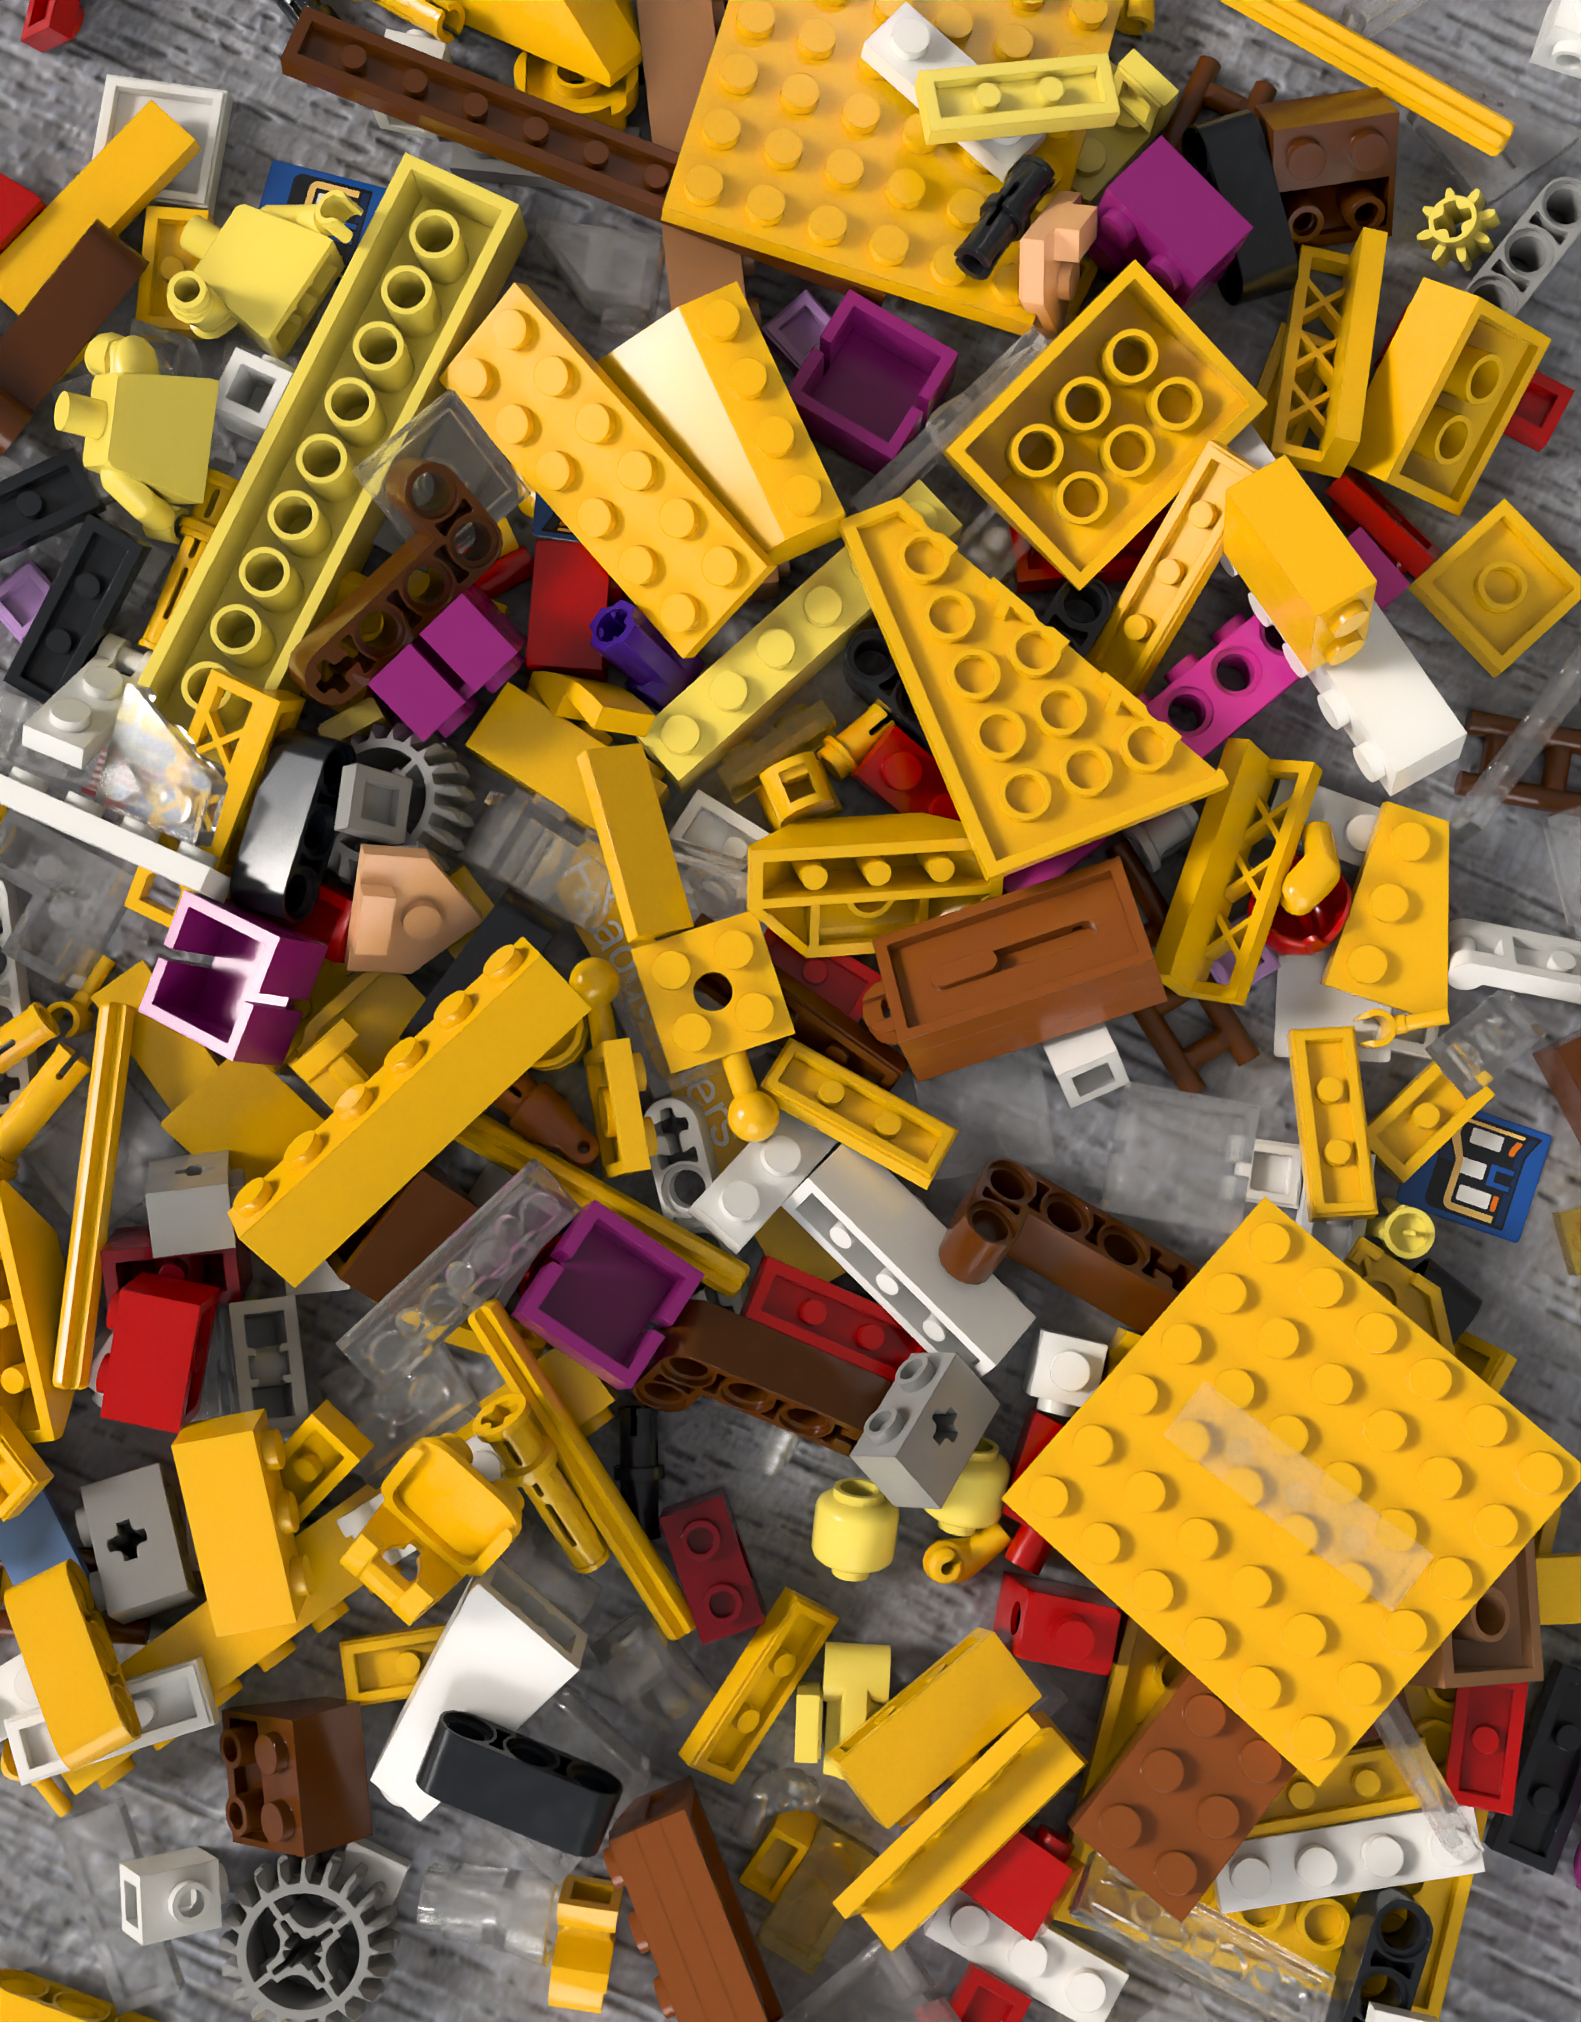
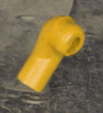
(1315, 873)

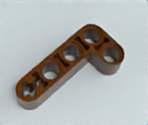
(62, 322)
(387, 587)
(1064, 1241)
(760, 1374)

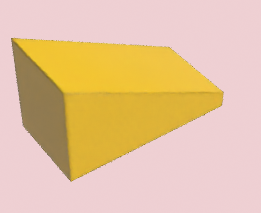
(779, 1852)

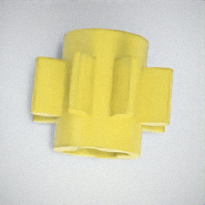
(1474, 235)

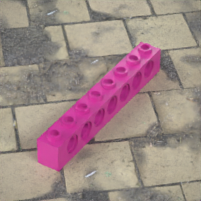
(1217, 709)

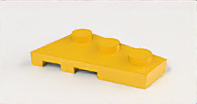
(1398, 917)

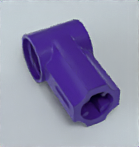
(642, 655)

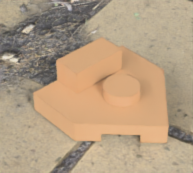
(1051, 259)
(404, 911)

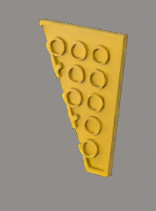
(1017, 720)

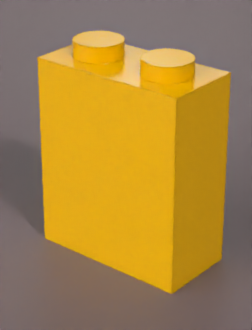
(1298, 564)

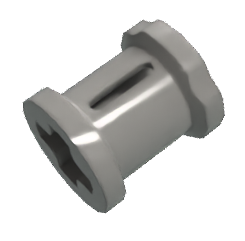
(1162, 835)

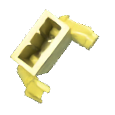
(262, 270)
(142, 431)

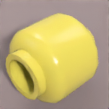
(977, 1493)
(854, 1529)

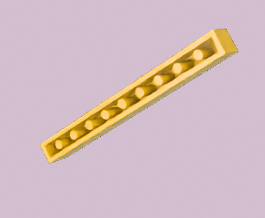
(324, 1544)

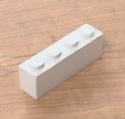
(892, 1251)

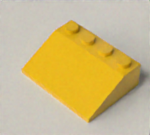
(729, 416)
(1104, 426)

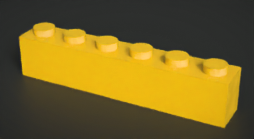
(406, 1111)

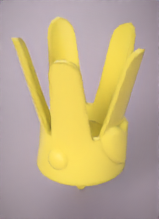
(1403, 1232)

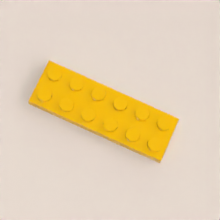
(606, 471)

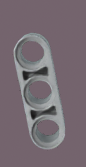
(1534, 240)

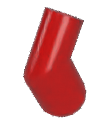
(506, 572)

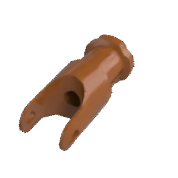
(547, 1120)

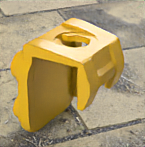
(355, 1033)
(446, 1514)

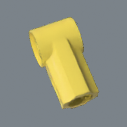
(854, 1688)

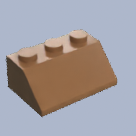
(1496, 1637)

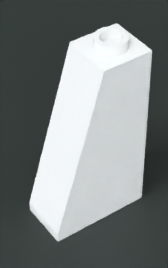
(494, 1660)

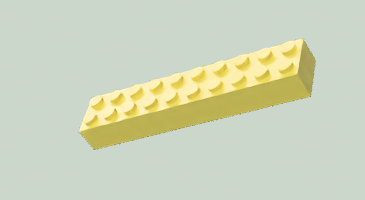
(299, 512)

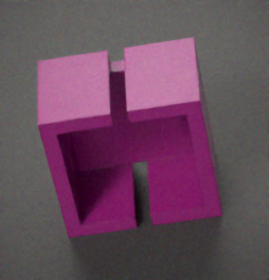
(1169, 223)
(877, 383)
(449, 662)
(249, 992)
(605, 1295)

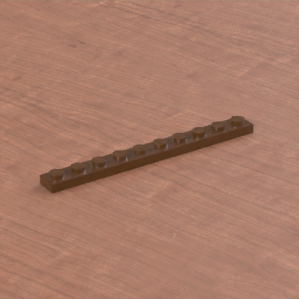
(501, 124)

